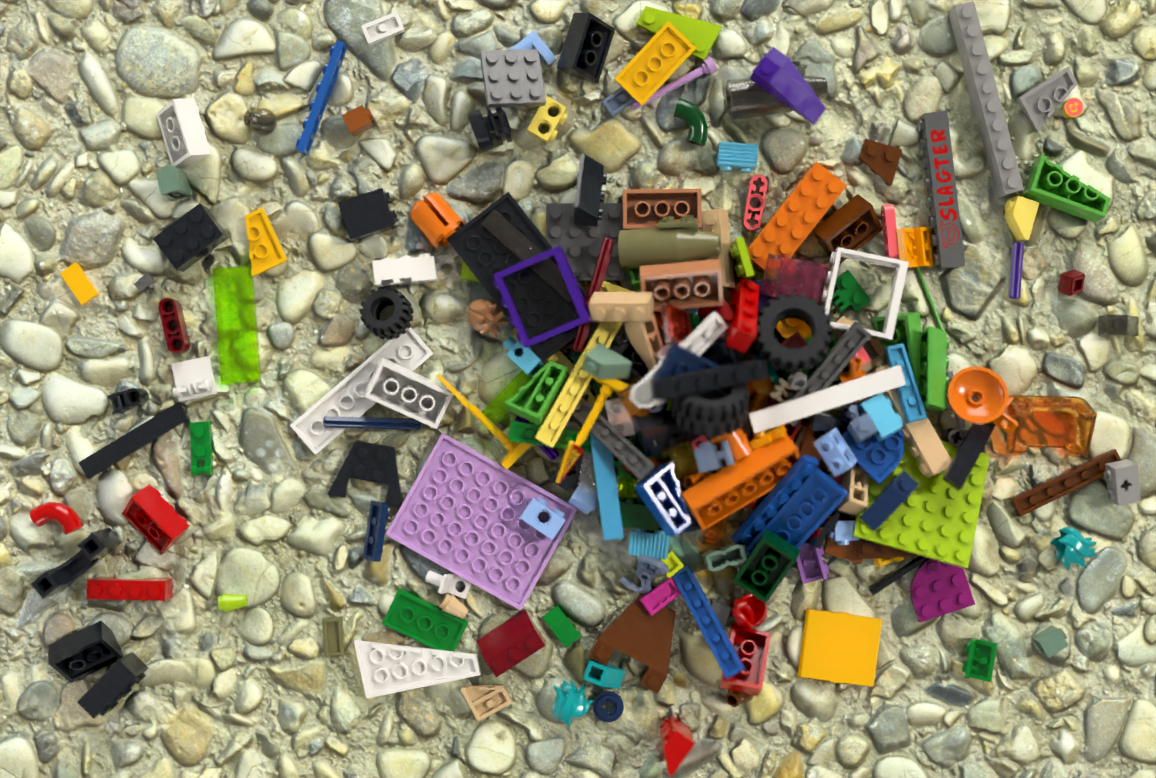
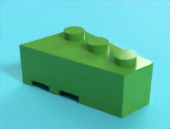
(539, 394)

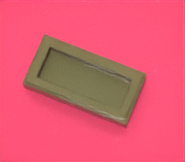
(333, 636)

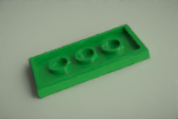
(424, 622)

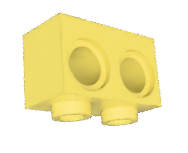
(543, 119)

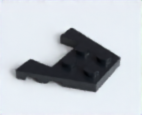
(373, 464)

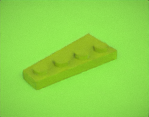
(698, 32)

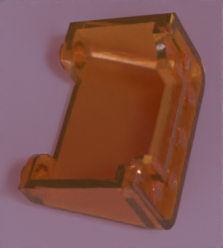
(1051, 423)

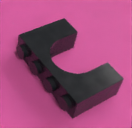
(91, 551)

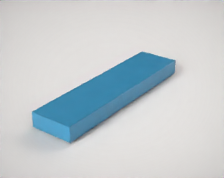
(908, 394)

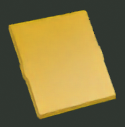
(839, 647)

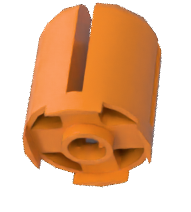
(435, 219)

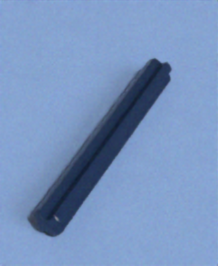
(371, 423)

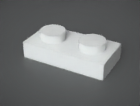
(383, 28)

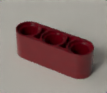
(167, 319)

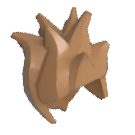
(486, 316)

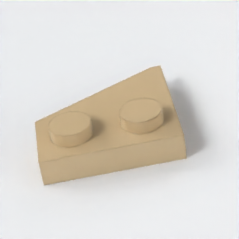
(486, 699)

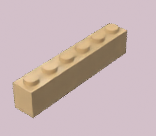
(921, 438)

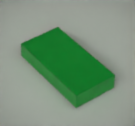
(561, 626)

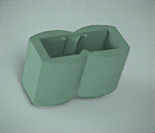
(729, 554)

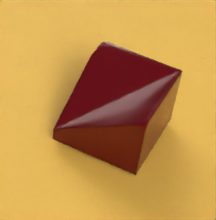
(1071, 282)

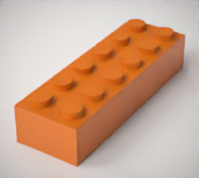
(796, 216)
(741, 482)

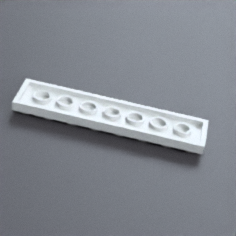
(349, 397)

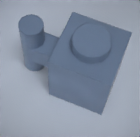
(860, 427)
(709, 456)

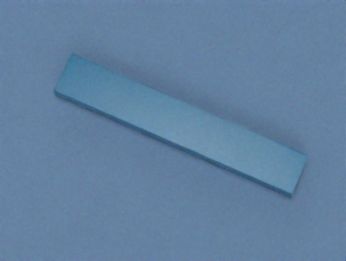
(606, 491)

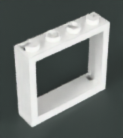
(896, 291)

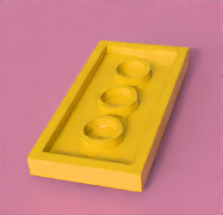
(655, 63)

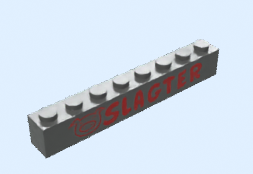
(941, 190)

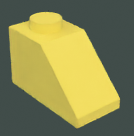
(1020, 216)

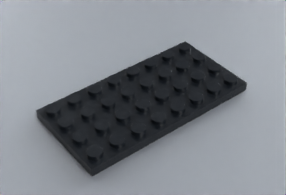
(536, 302)

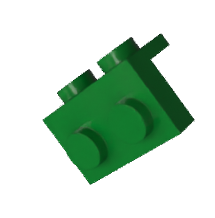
(980, 659)

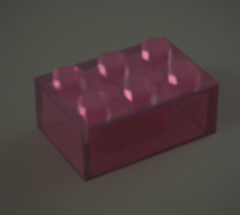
(795, 276)

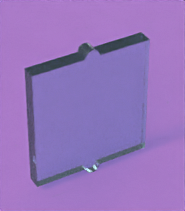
(685, 547)

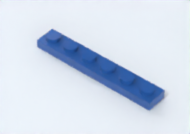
(323, 91)
(774, 500)
(708, 622)

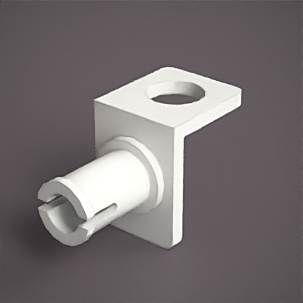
(448, 583)

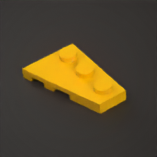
(264, 244)

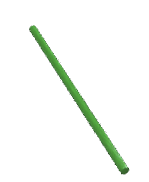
(929, 298)

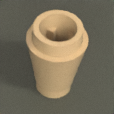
(453, 606)

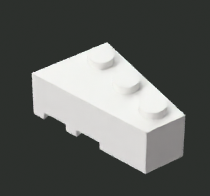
(405, 270)

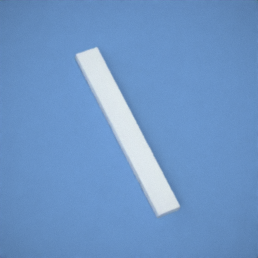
(826, 399)

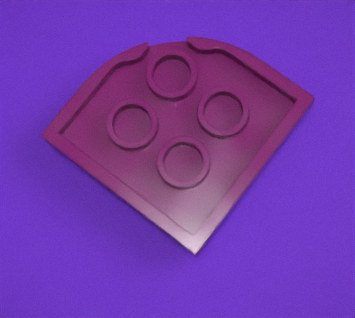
(939, 590)

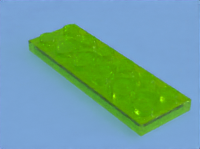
(236, 325)

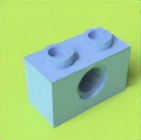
(548, 528)

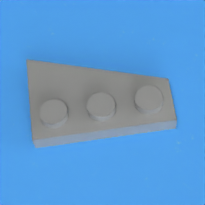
(1044, 98)

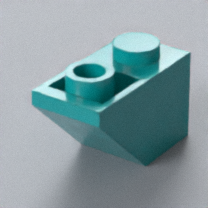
(602, 675)

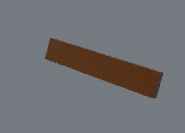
(1063, 483)

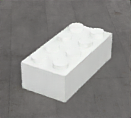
(408, 393)

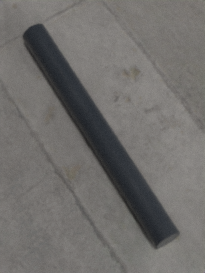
(897, 574)

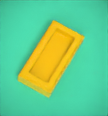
(79, 283)

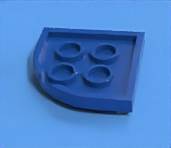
(877, 457)

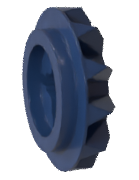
(602, 713)

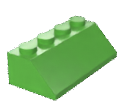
(933, 369)

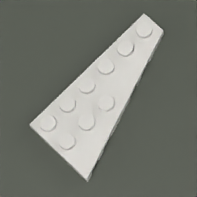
(402, 668)

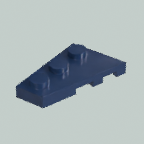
(681, 360)

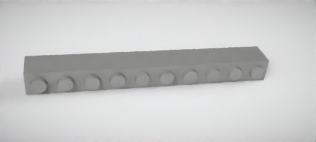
(985, 99)

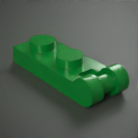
(201, 448)

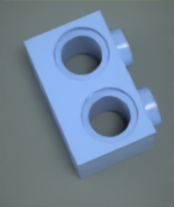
(835, 452)

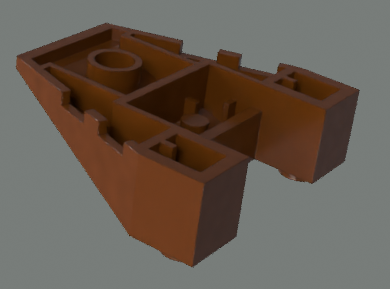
(640, 637)

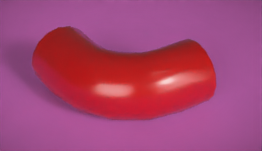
(57, 512)

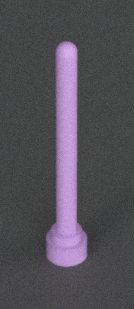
(707, 67)

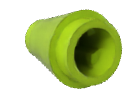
(231, 602)

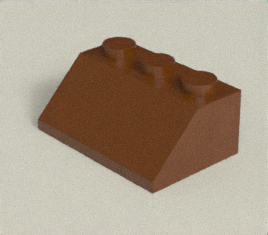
(848, 227)

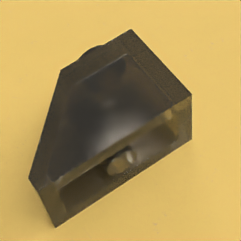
(1118, 325)

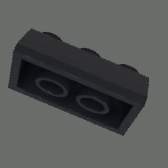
(586, 47)
(589, 192)
(84, 652)

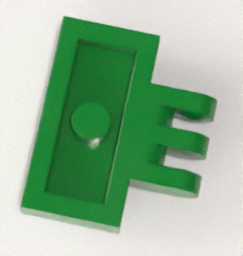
(849, 293)

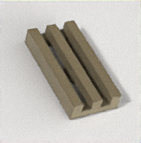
(780, 390)

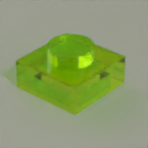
(625, 487)

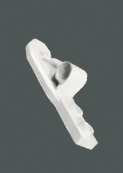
(696, 342)

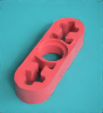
(757, 218)
(889, 231)

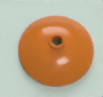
(986, 387)

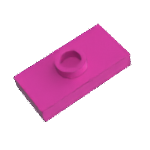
(660, 596)

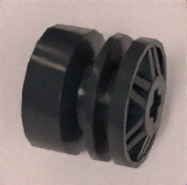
(489, 127)

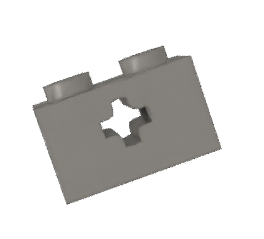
(1122, 482)

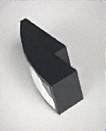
(824, 422)

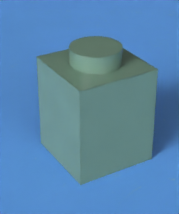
(1050, 641)

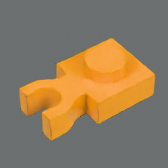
(763, 438)

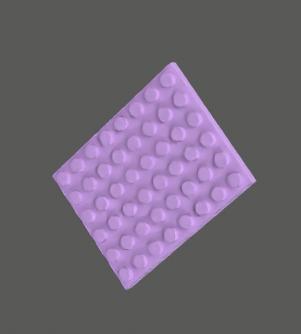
(469, 521)

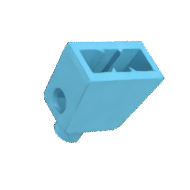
(528, 361)

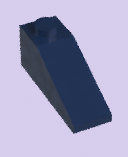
(889, 500)

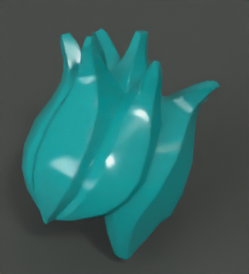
(1073, 547)
(570, 702)

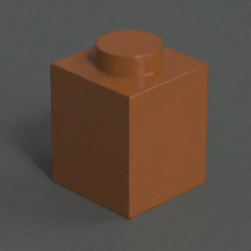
(358, 120)

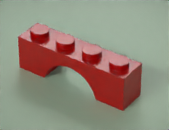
(744, 324)
(129, 589)

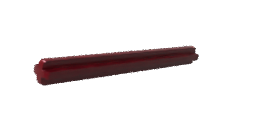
(595, 286)

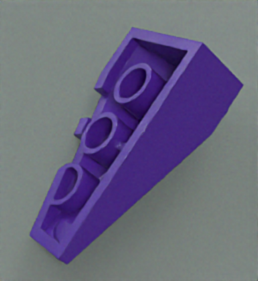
(784, 82)

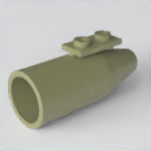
(668, 243)

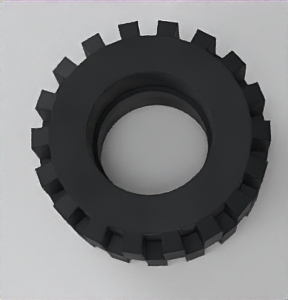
(376, 303)

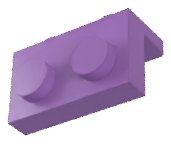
(811, 564)

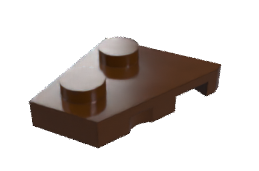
(881, 159)

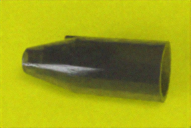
(749, 100)

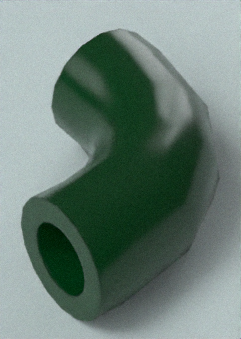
(695, 121)

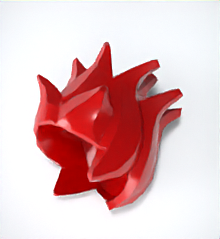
(749, 611)

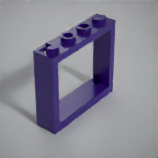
(572, 286)

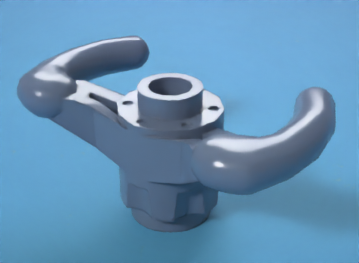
(646, 570)

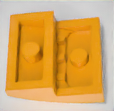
(915, 246)

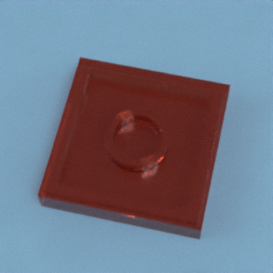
(675, 323)

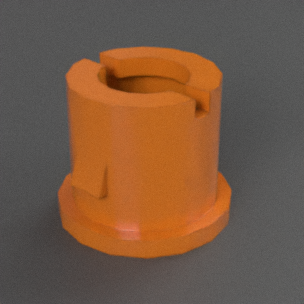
(738, 443)

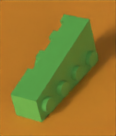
(1064, 192)

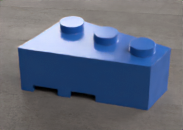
(664, 500)

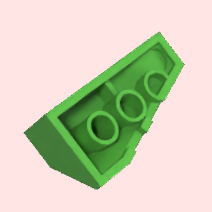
(906, 331)

